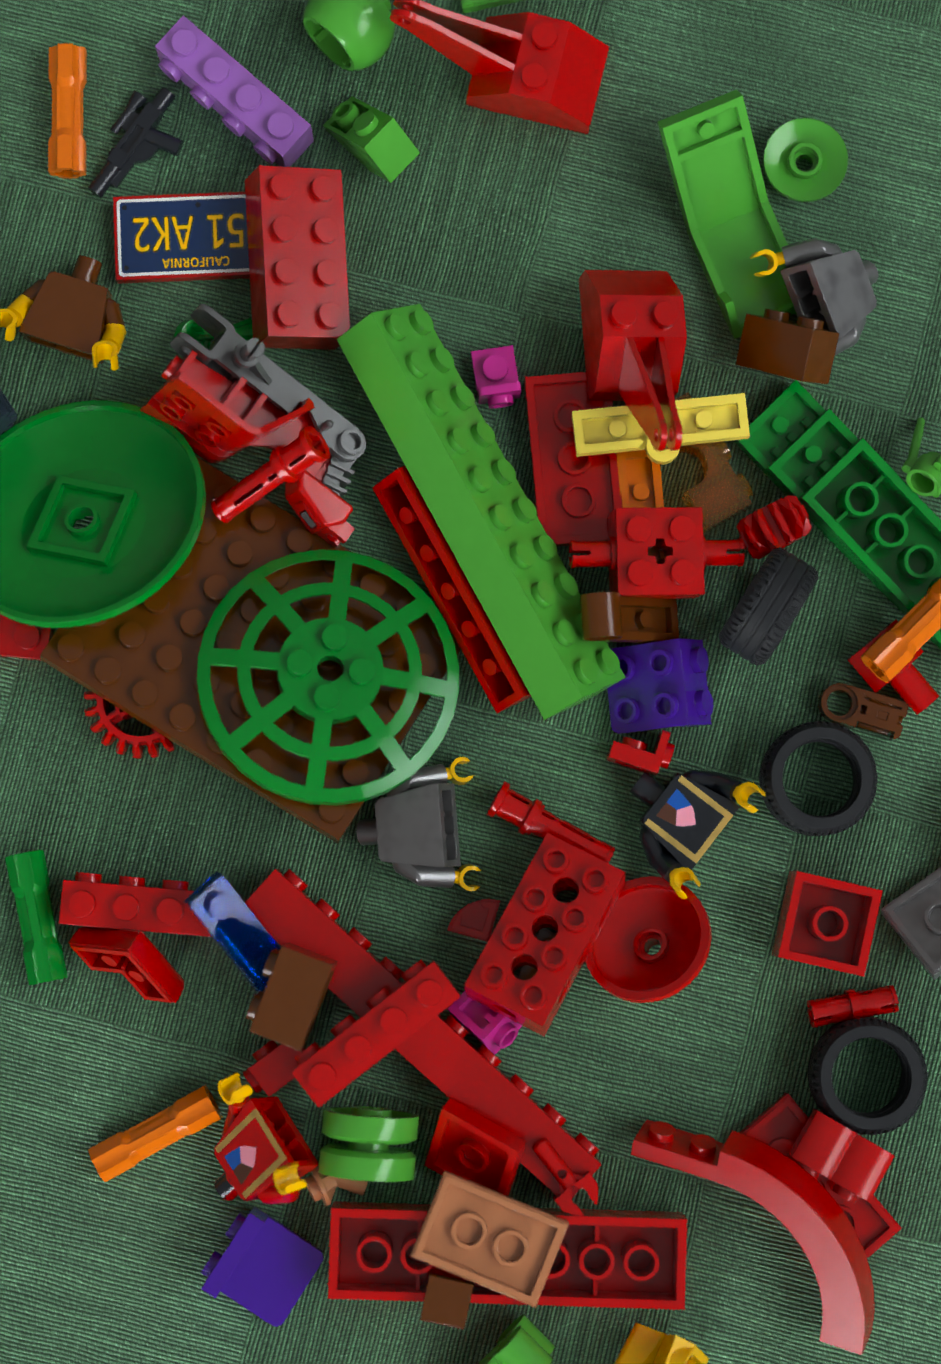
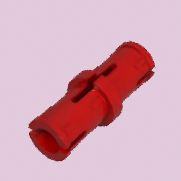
(852, 1005)

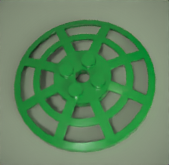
(321, 699)

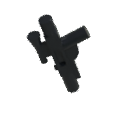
(139, 141)

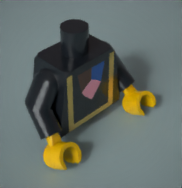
(687, 819)

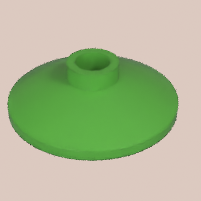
(810, 141)

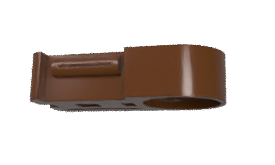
(867, 710)

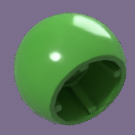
(350, 31)

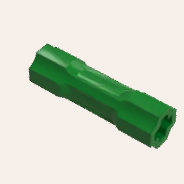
(30, 886)

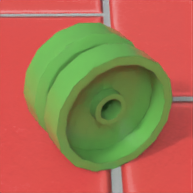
(368, 1152)

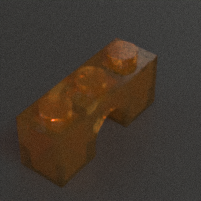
(721, 490)

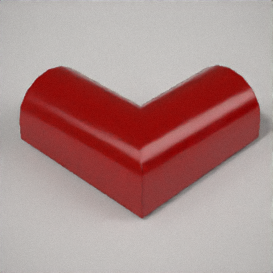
(133, 957)

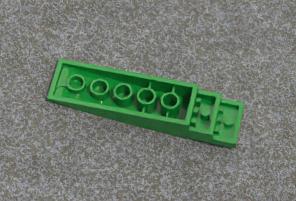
(849, 495)

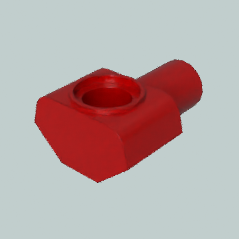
(908, 682)

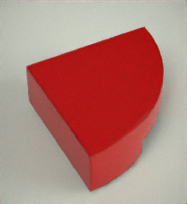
(475, 919)

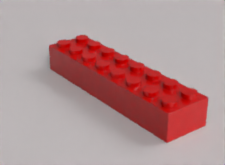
(601, 1262)

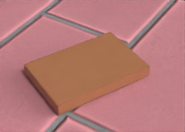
(490, 1238)

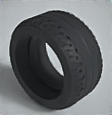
(768, 606)
(861, 764)
(912, 1084)

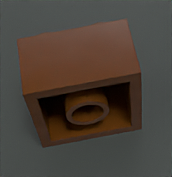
(292, 995)

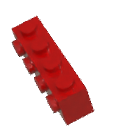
(129, 905)
(376, 1033)

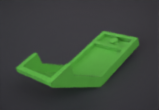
(726, 206)

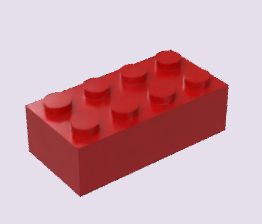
(297, 257)

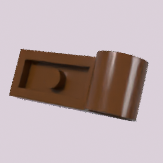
(628, 619)

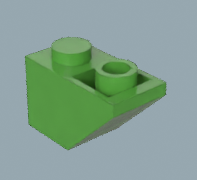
(372, 138)

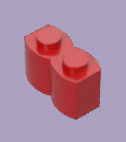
(840, 1156)

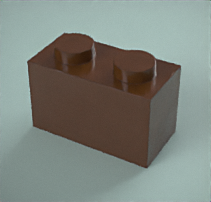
(788, 348)

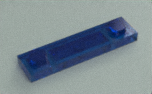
(233, 927)

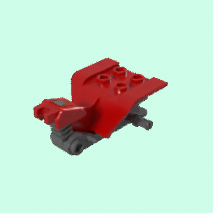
(243, 399)

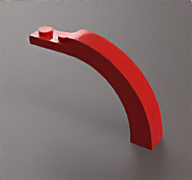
(796, 1202)

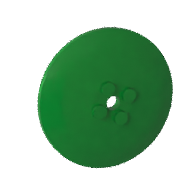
(102, 464)

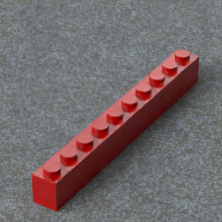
(436, 1048)

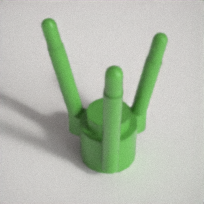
(925, 471)

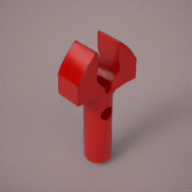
(565, 1178)

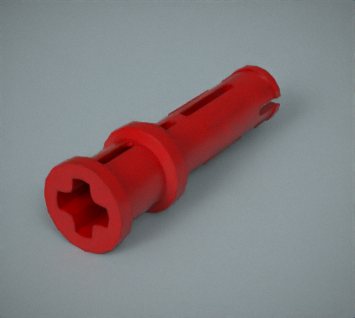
(284, 466)
(534, 819)

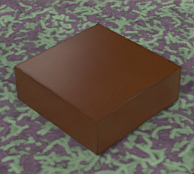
(447, 1301)

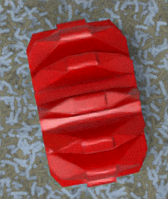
(774, 526)

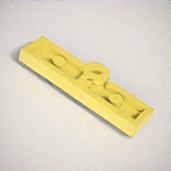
(701, 420)

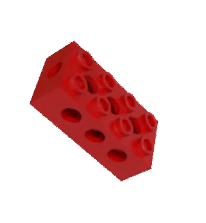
(533, 907)

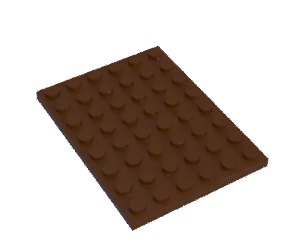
(150, 653)

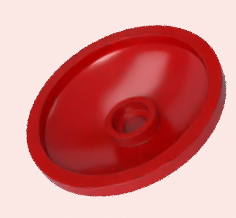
(647, 916)

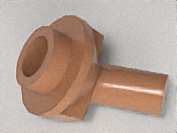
(324, 1186)

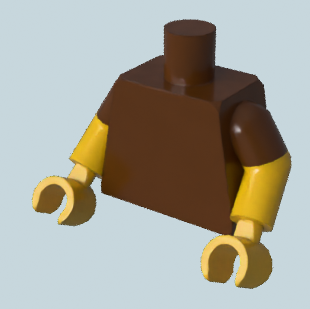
(69, 315)

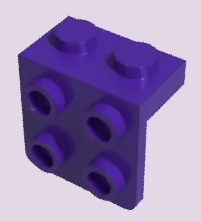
(661, 687)
(262, 1266)

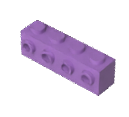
(234, 93)

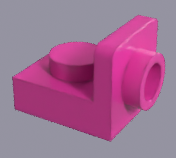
(496, 376)
(485, 1024)

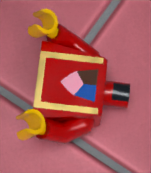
(259, 1148)

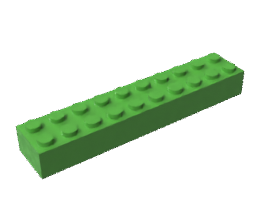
(479, 506)

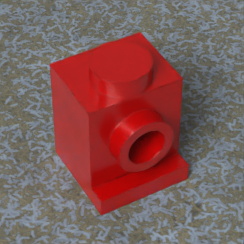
(272, 1067)

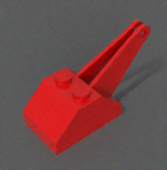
(523, 61)
(635, 346)

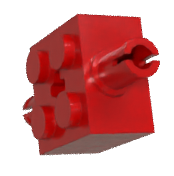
(676, 533)

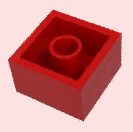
(827, 923)

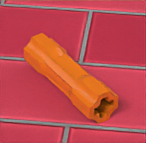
(67, 78)
(900, 644)
(155, 1133)

